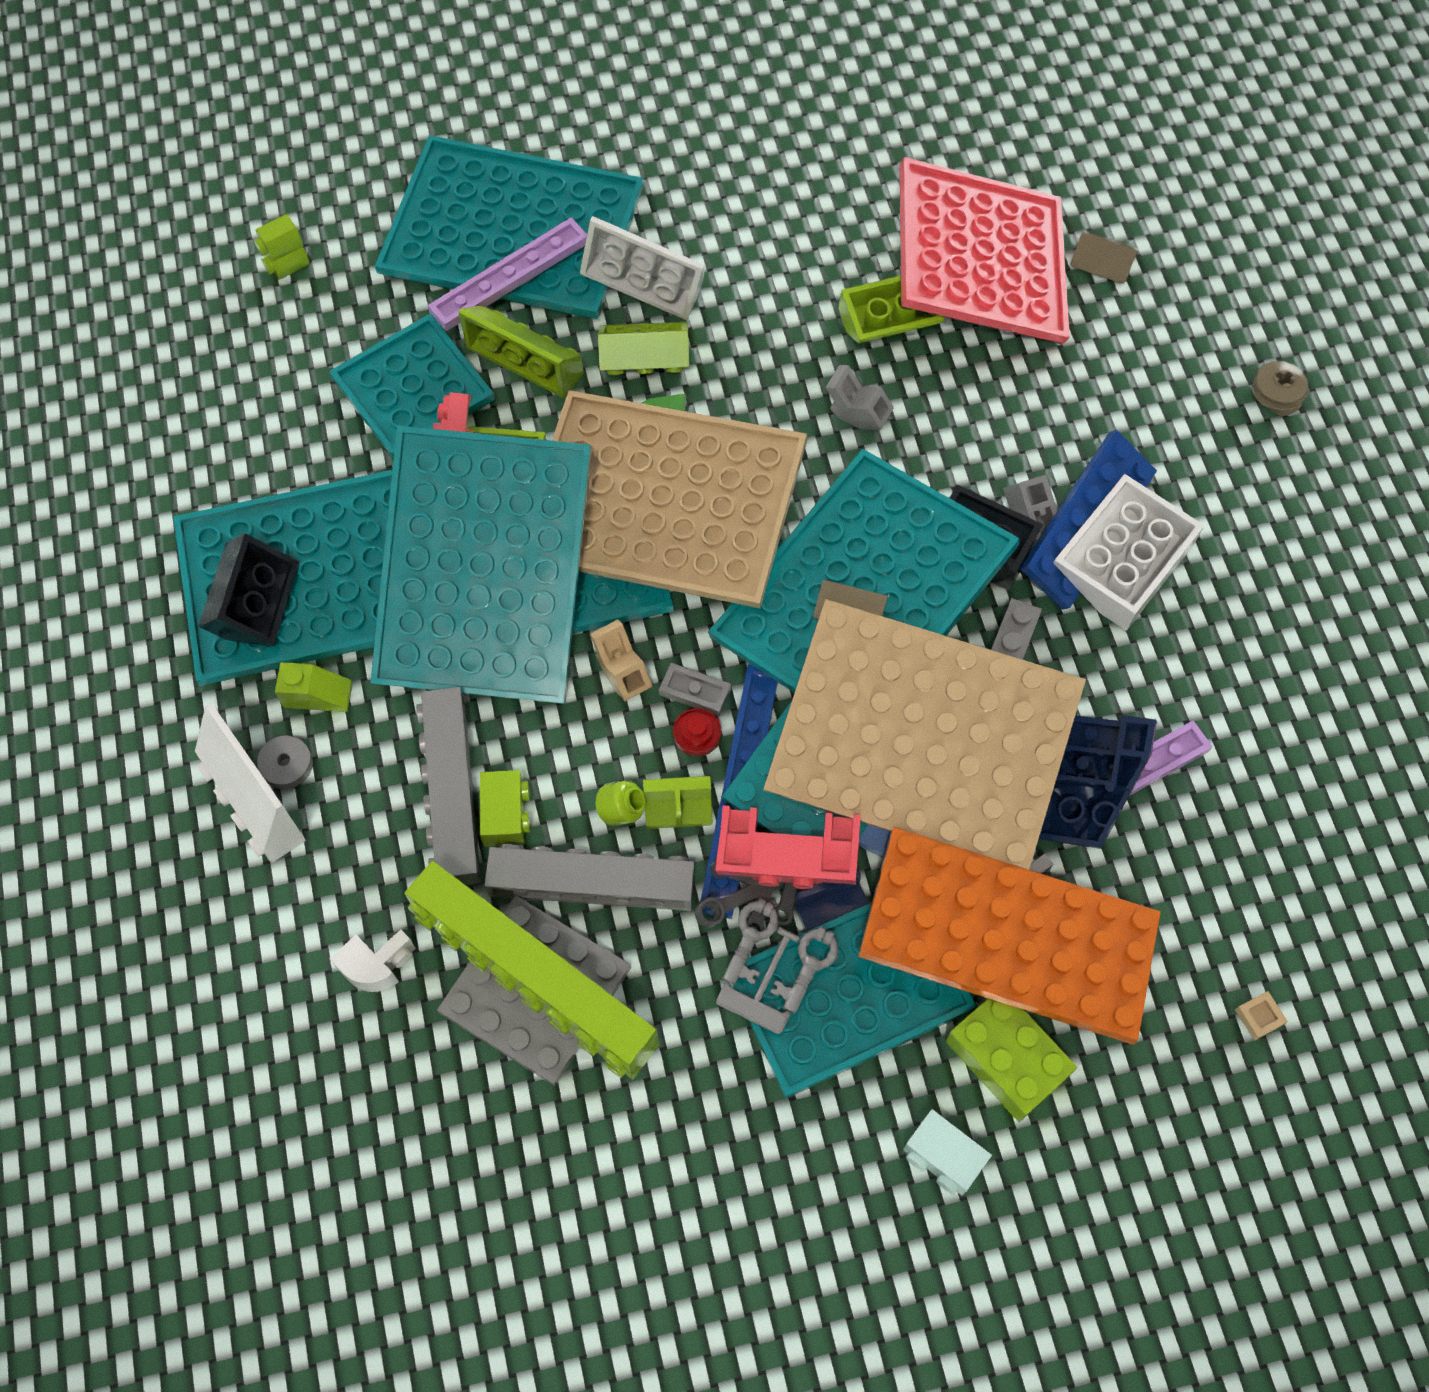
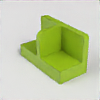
(678, 802)

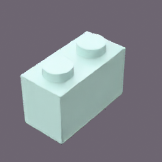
(946, 1153)

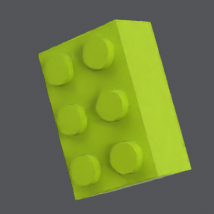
(1010, 1056)

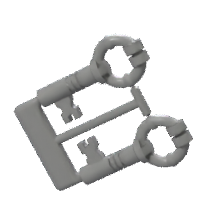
(752, 1008)

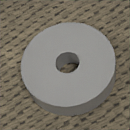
(285, 748)

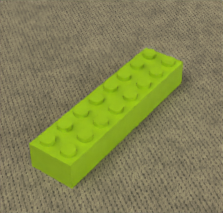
(533, 970)

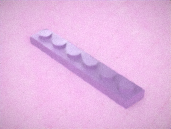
(509, 272)

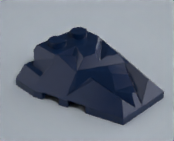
(1096, 778)

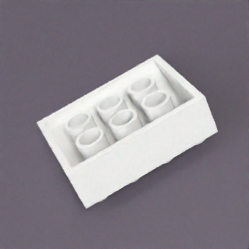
(641, 268)
(1127, 550)
(244, 789)

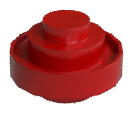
(697, 732)

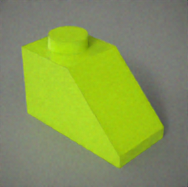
(312, 688)

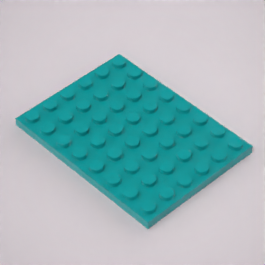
(484, 202)
(875, 535)
(481, 564)
(334, 598)

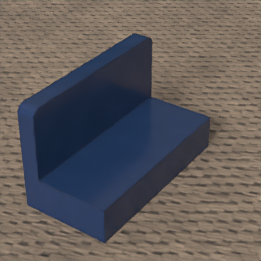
(828, 902)

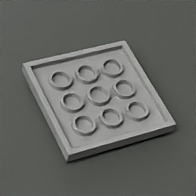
(501, 1016)

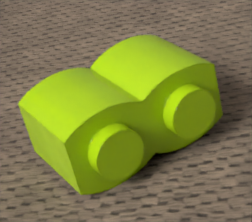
(281, 247)

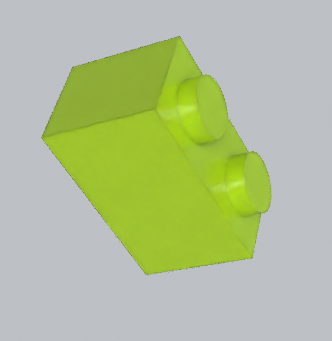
(503, 808)

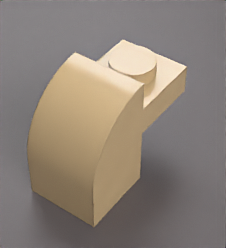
(619, 661)

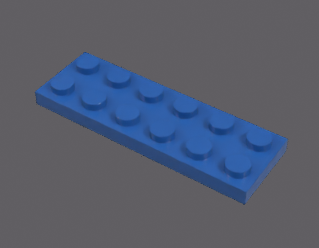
(1100, 476)

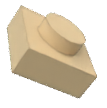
(1261, 1015)

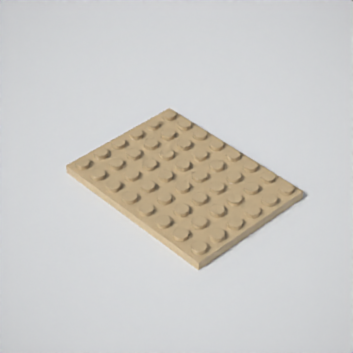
(681, 496)
(925, 734)

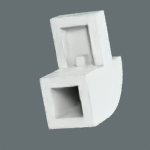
(373, 970)

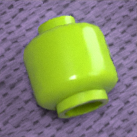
(620, 803)

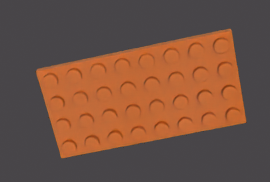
(1012, 935)

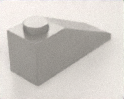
(1033, 500)

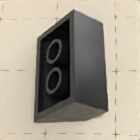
(1009, 520)
(249, 592)

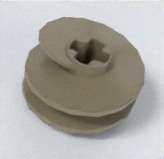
(1280, 387)

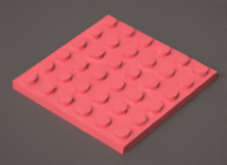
(982, 251)

